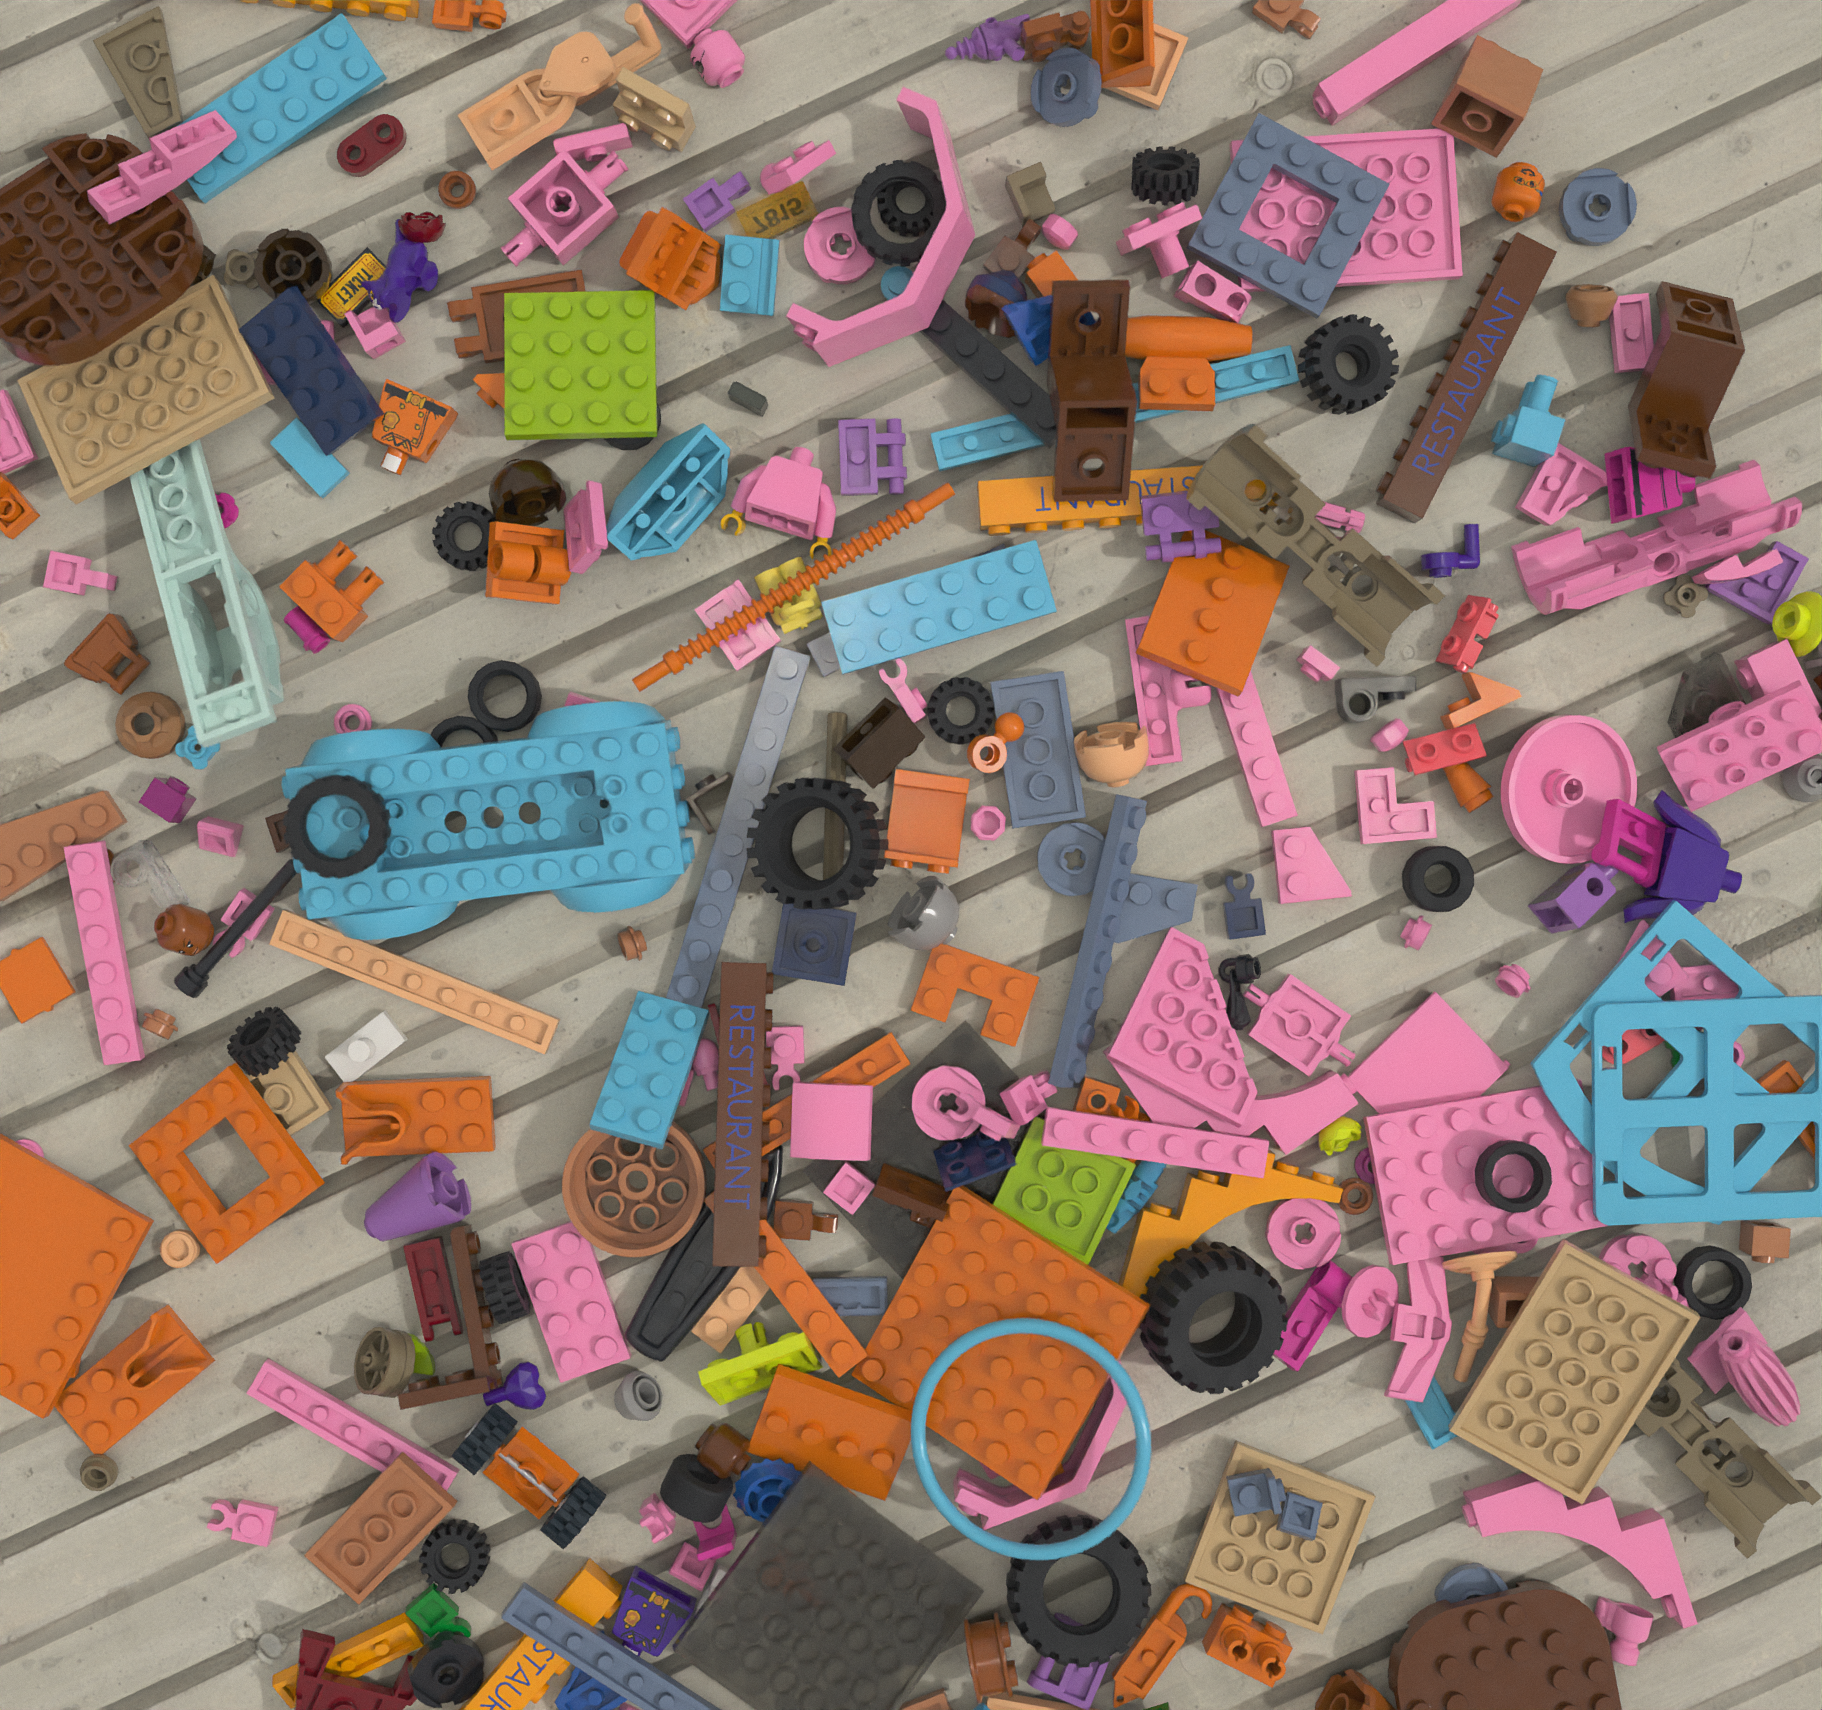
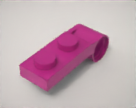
(1312, 1313)

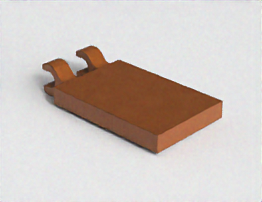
(489, 309)

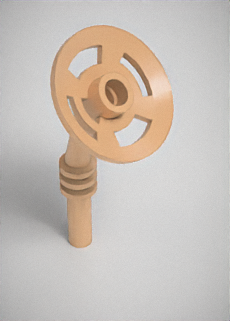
(1481, 1269)

